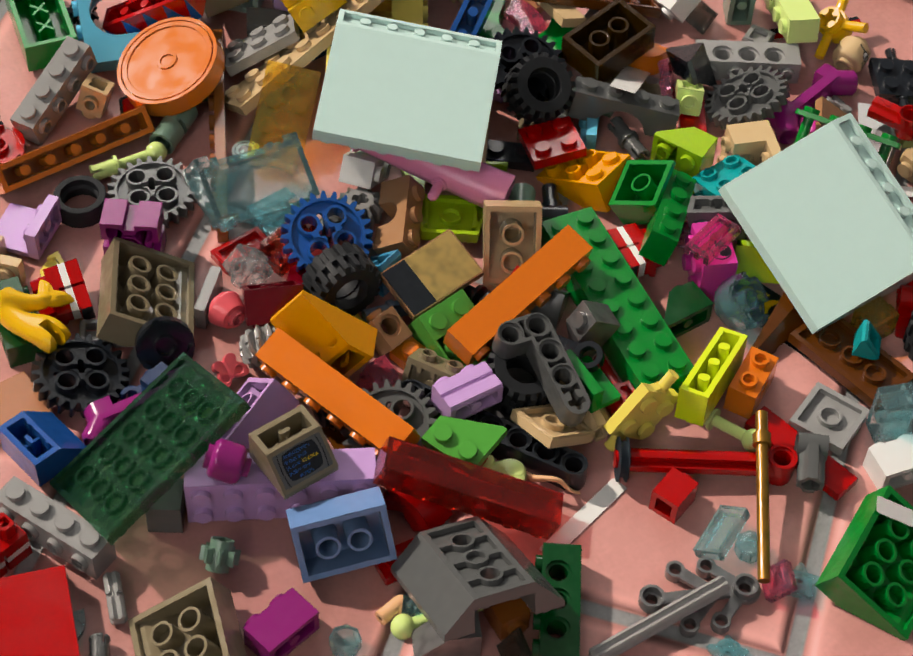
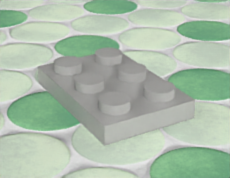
(261, 44)

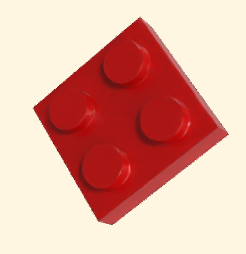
(552, 142)

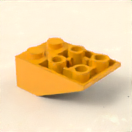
(587, 179)
(327, 332)

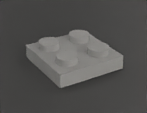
(831, 415)

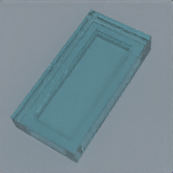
(721, 532)

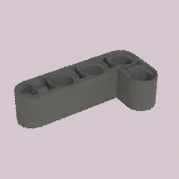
(569, 400)

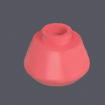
(226, 310)

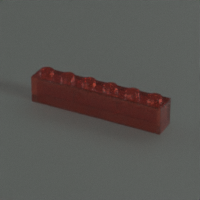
(468, 488)

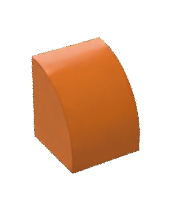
(649, 61)

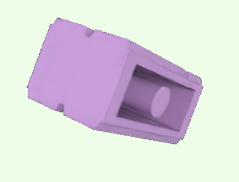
(467, 391)

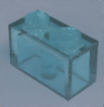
(891, 412)

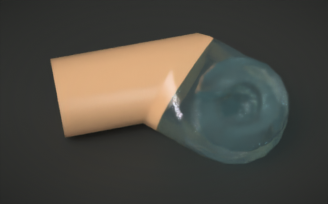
(398, 605)

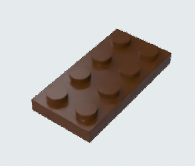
(832, 352)

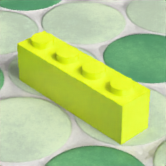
(710, 376)

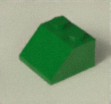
(640, 190)

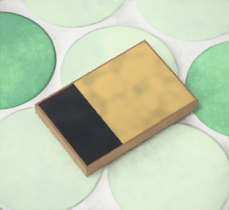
(431, 274)

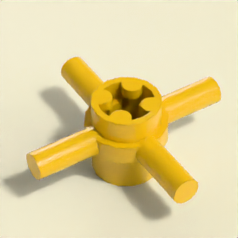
(836, 26)

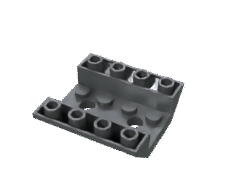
(468, 569)

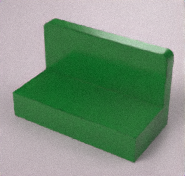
(596, 384)

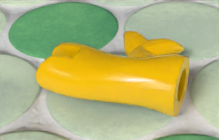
(35, 328)

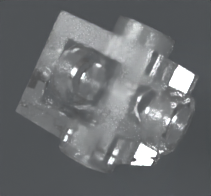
(247, 266)

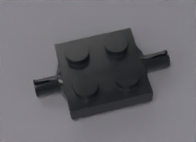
(892, 78)

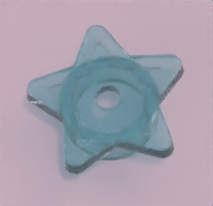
(809, 580)
(727, 645)

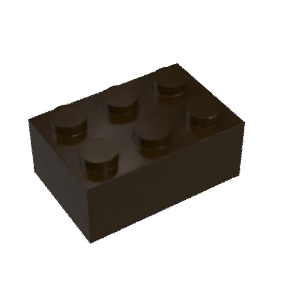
(608, 41)

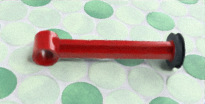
(781, 461)

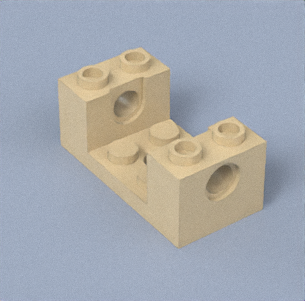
(750, 140)

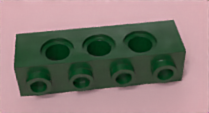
(560, 562)

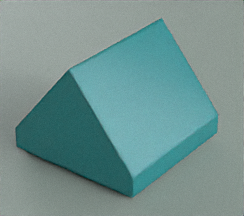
(866, 341)

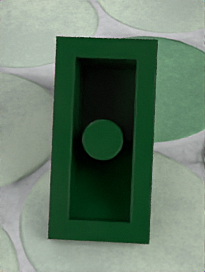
(687, 308)

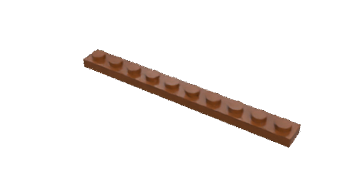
(217, 123)

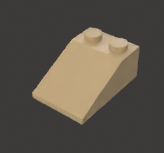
(509, 237)

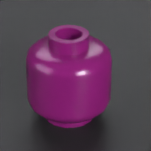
(226, 461)

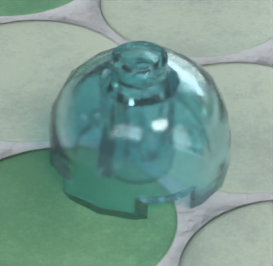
(741, 302)

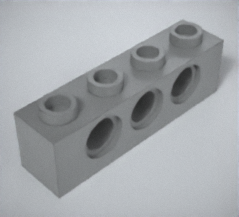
(731, 56)

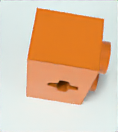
(750, 382)

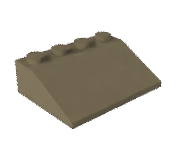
(140, 286)
(190, 624)

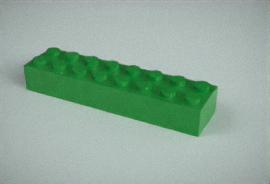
(643, 344)

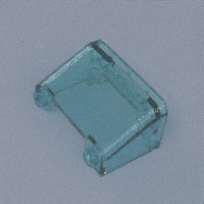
(251, 182)

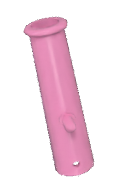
(472, 186)

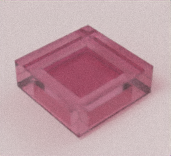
(781, 581)

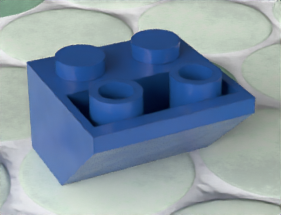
(39, 444)

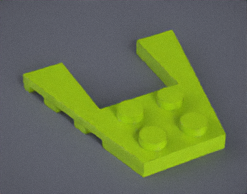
(452, 213)

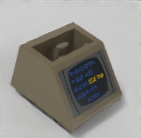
(292, 451)

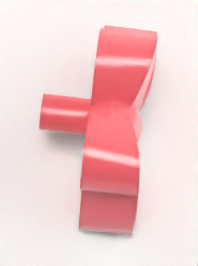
(229, 368)

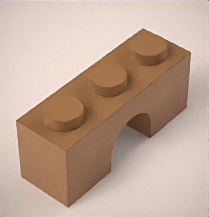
(403, 202)

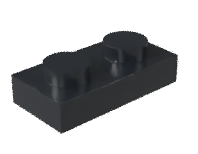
(509, 152)

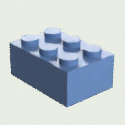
(341, 534)

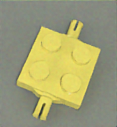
(642, 410)

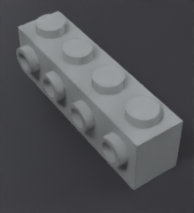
(54, 90)
(56, 528)

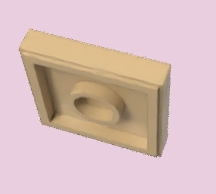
(545, 427)

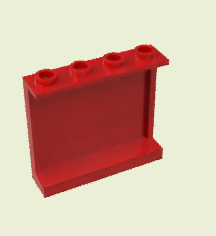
(37, 614)

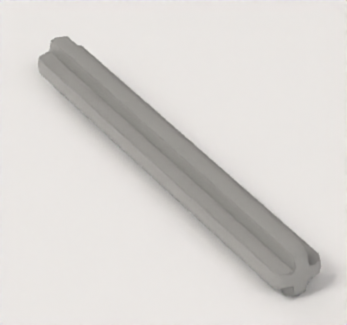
(662, 618)

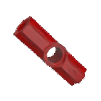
(893, 116)

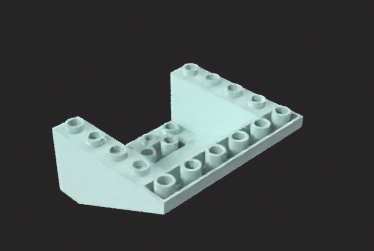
(408, 90)
(827, 222)

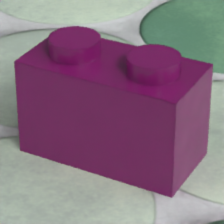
(281, 625)

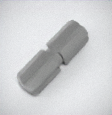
(115, 598)

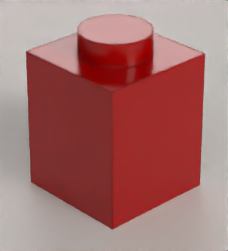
(673, 495)

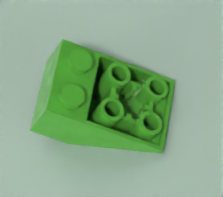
(432, 325)

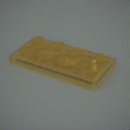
(284, 104)

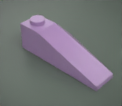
(267, 402)

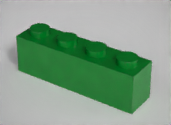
(668, 220)

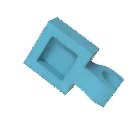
(589, 132)

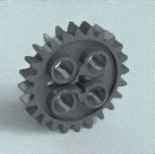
(747, 97)
(154, 182)
(419, 417)

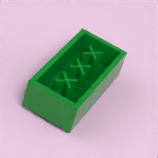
(40, 29)

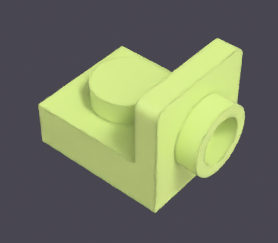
(689, 97)

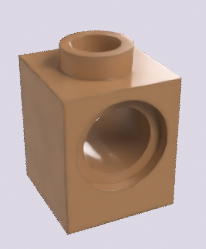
(396, 328)

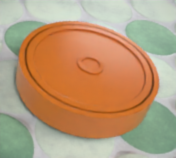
(171, 66)

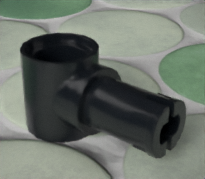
(551, 204)

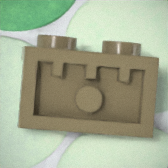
(428, 367)

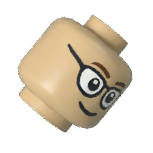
(851, 54)

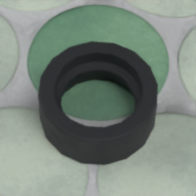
(78, 186)

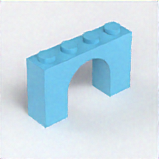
(105, 46)

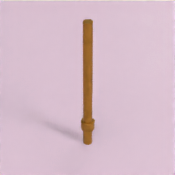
(762, 442)

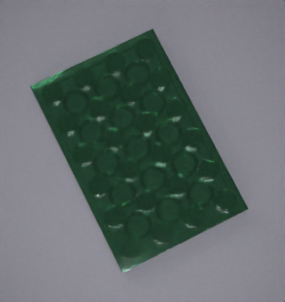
(149, 447)

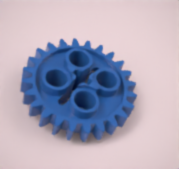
(301, 242)

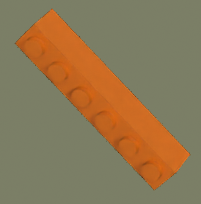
(74, 149)
(519, 294)
(331, 392)

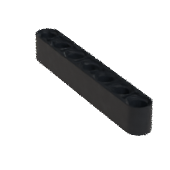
(525, 448)

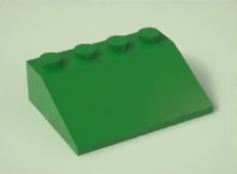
(874, 568)

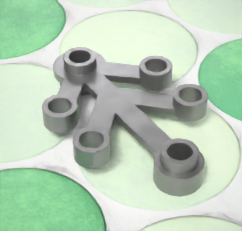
(736, 596)

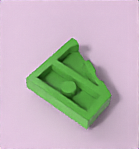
(463, 438)

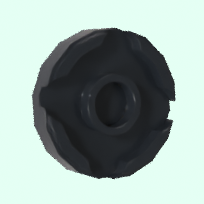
(164, 341)

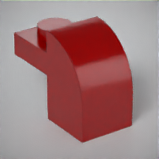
(419, 513)

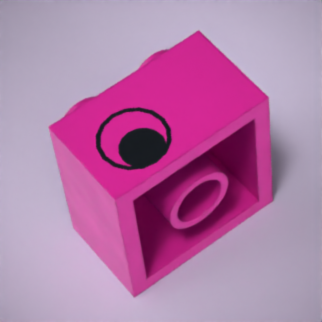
(710, 276)

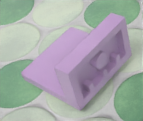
(30, 229)

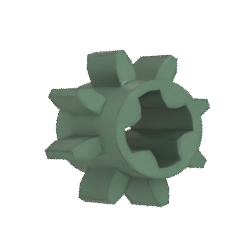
(219, 554)

